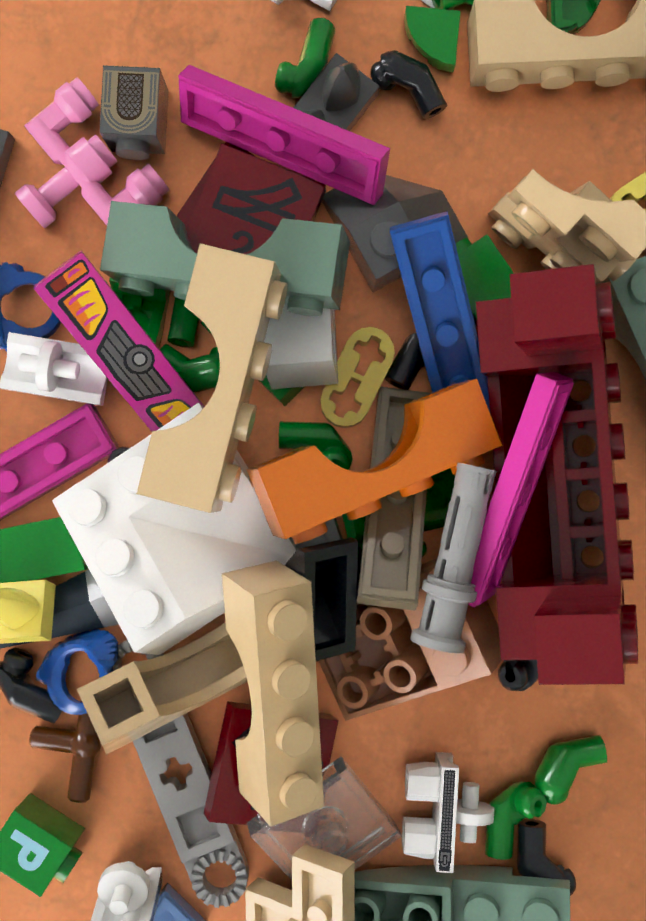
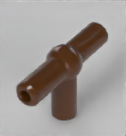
(82, 743)

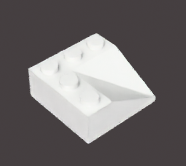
(161, 559)

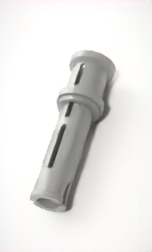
(450, 586)

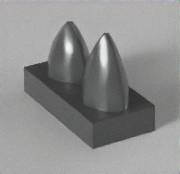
(339, 94)

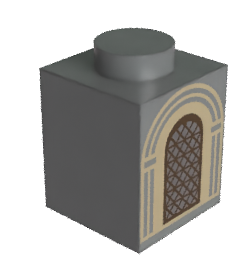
(134, 111)

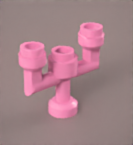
(84, 162)

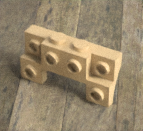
(572, 226)

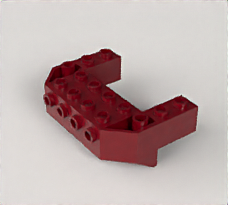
(549, 598)

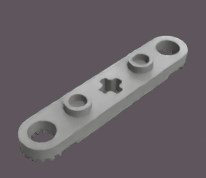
(183, 805)

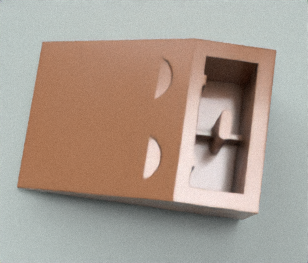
(394, 669)

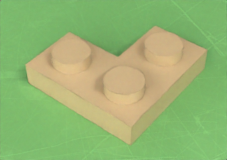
(320, 890)

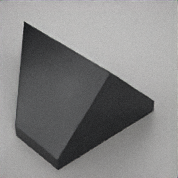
(334, 584)

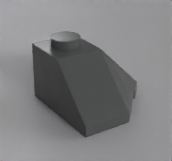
(370, 224)

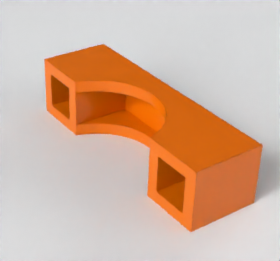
(438, 431)

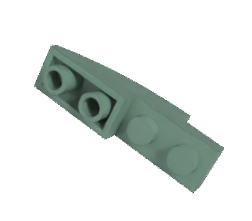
(464, 895)

